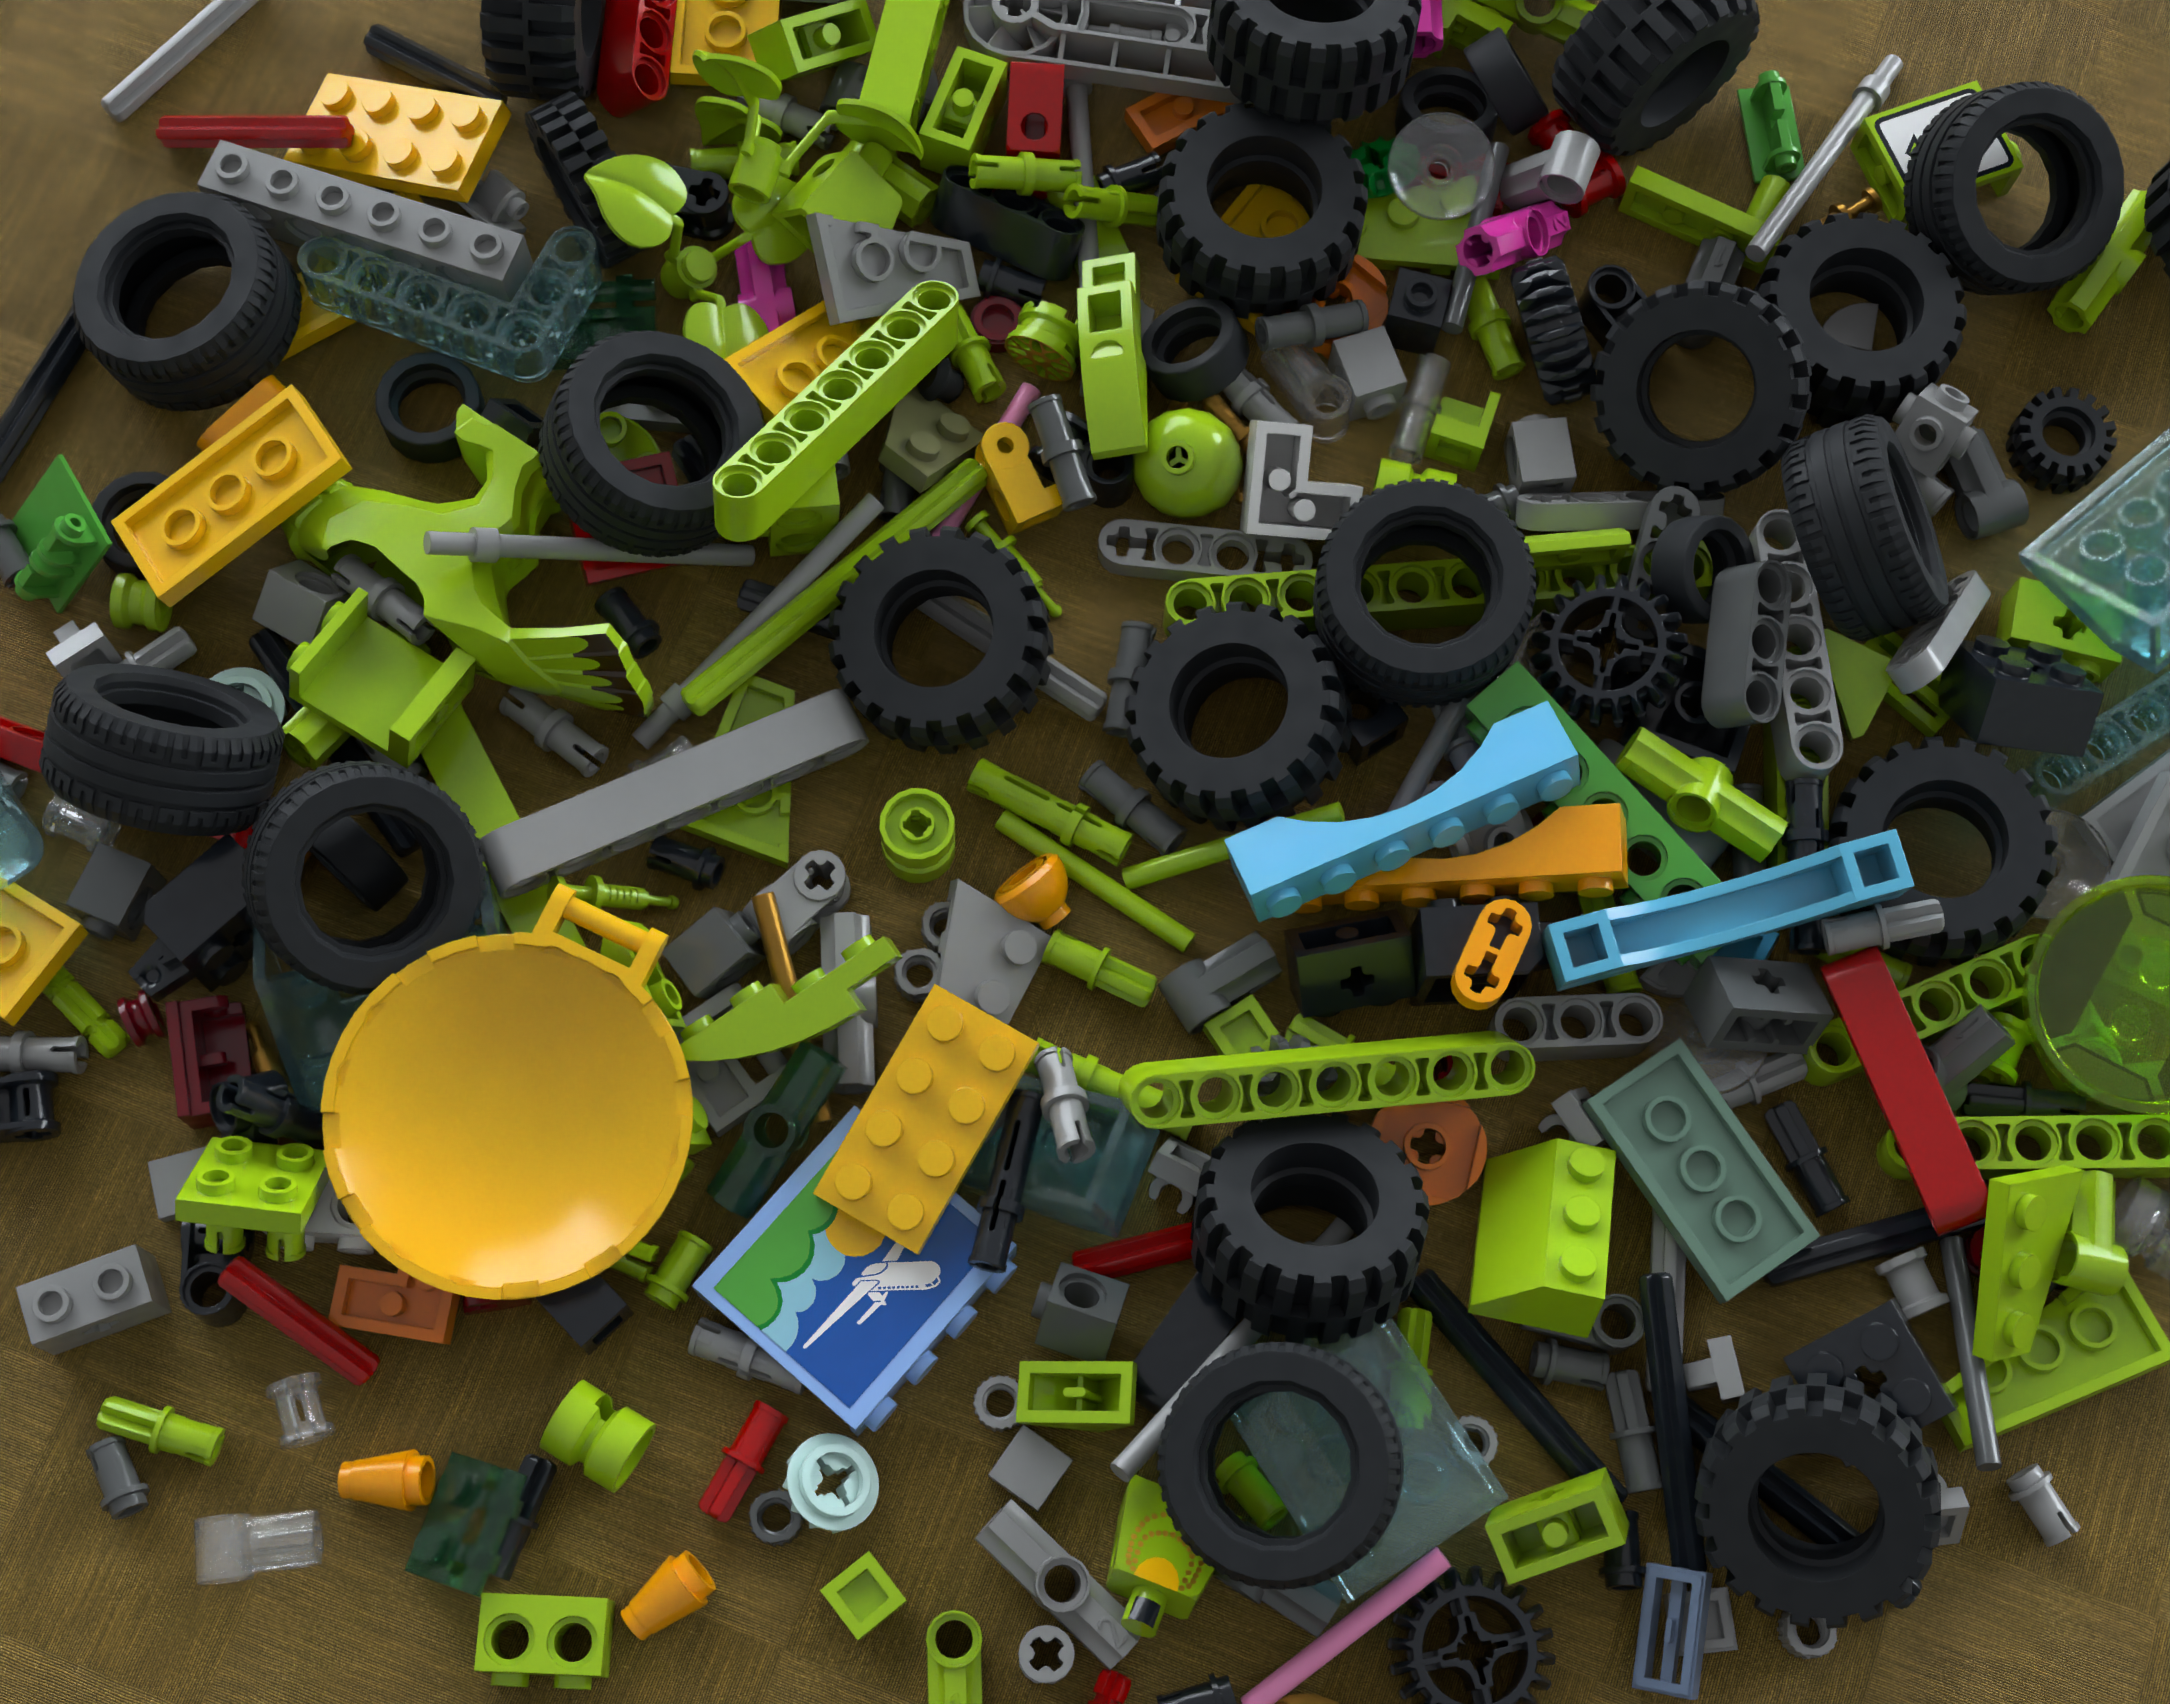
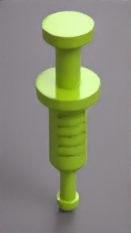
(979, 524)
(613, 896)

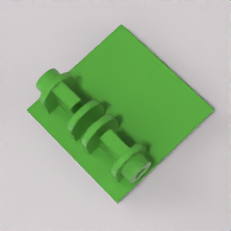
(59, 537)

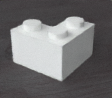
(1277, 487)

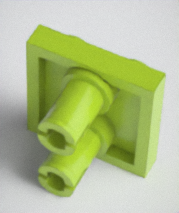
(253, 1188)

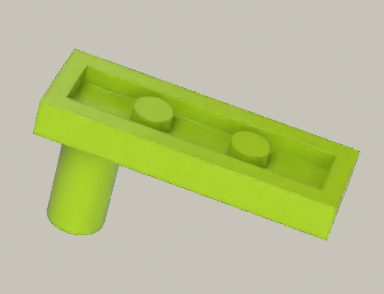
(1698, 216)

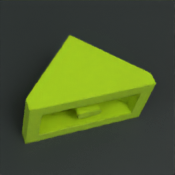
(1857, 681)
(1077, 1394)

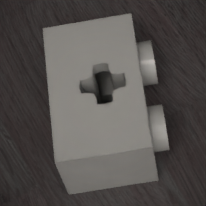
(93, 1299)

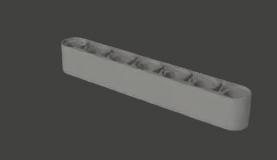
(672, 793)

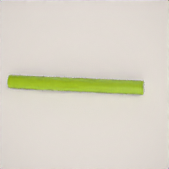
(1208, 853)
(1097, 882)

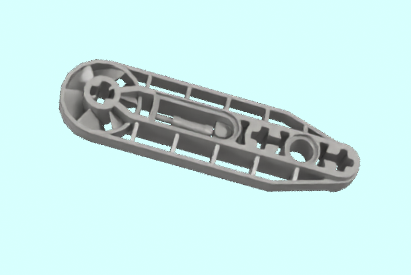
(1104, 41)

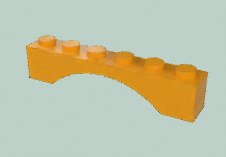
(1568, 851)

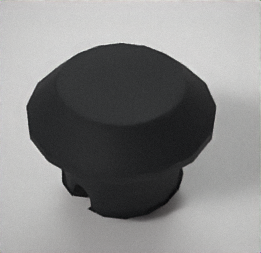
(942, 383)

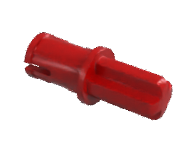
(742, 1462)

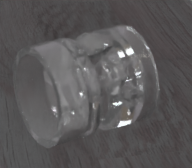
(2144, 1224)

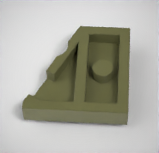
(926, 441)

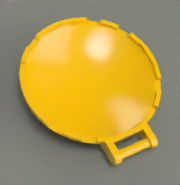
(510, 1108)

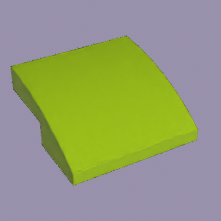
(1578, 548)

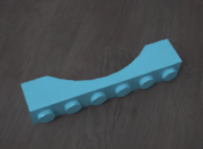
(1298, 860)
(1727, 912)

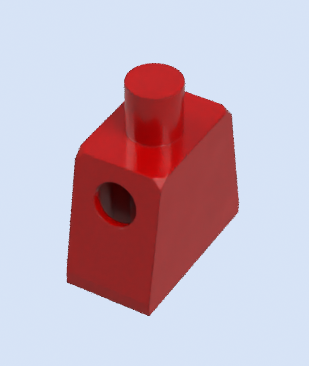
(1035, 111)

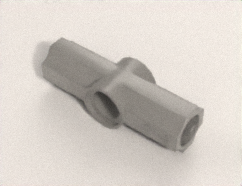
(855, 1039)
(1029, 1555)

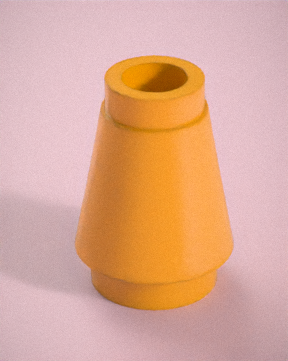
(389, 1480)
(669, 1595)

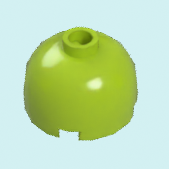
(1208, 475)

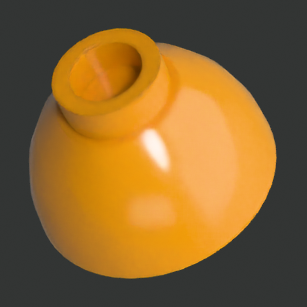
(1037, 892)

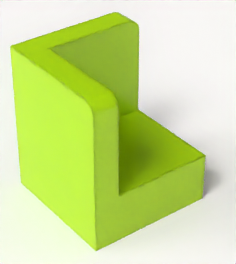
(1461, 432)

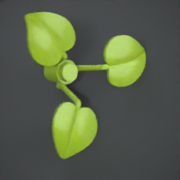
(759, 157)
(640, 206)

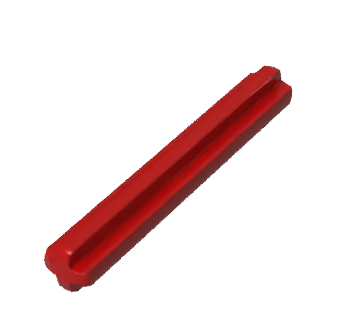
(256, 131)

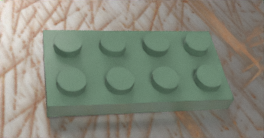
(1700, 1171)

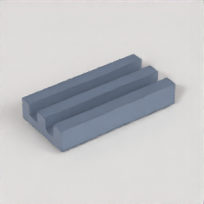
(1695, 1632)

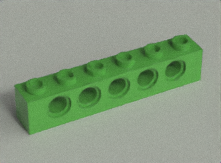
(1600, 784)

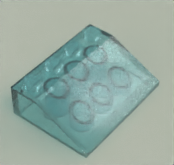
(2114, 558)
(1309, 1458)

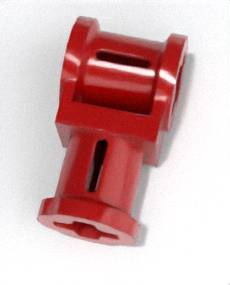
(1607, 175)

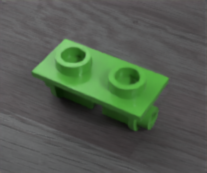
(1771, 128)

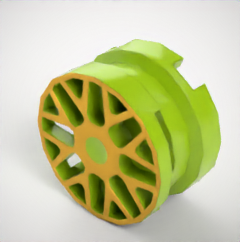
(1045, 341)

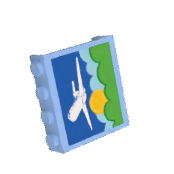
(843, 1300)

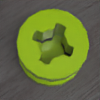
(136, 603)

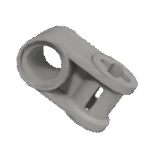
(801, 902)

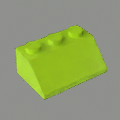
(1544, 1236)

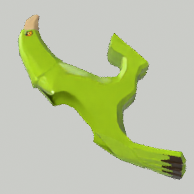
(470, 597)

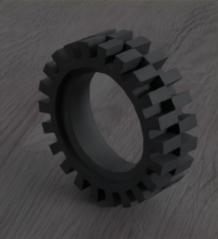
(569, 146)

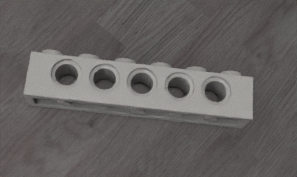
(307, 203)

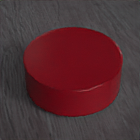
(995, 319)

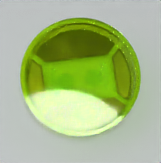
(2103, 994)

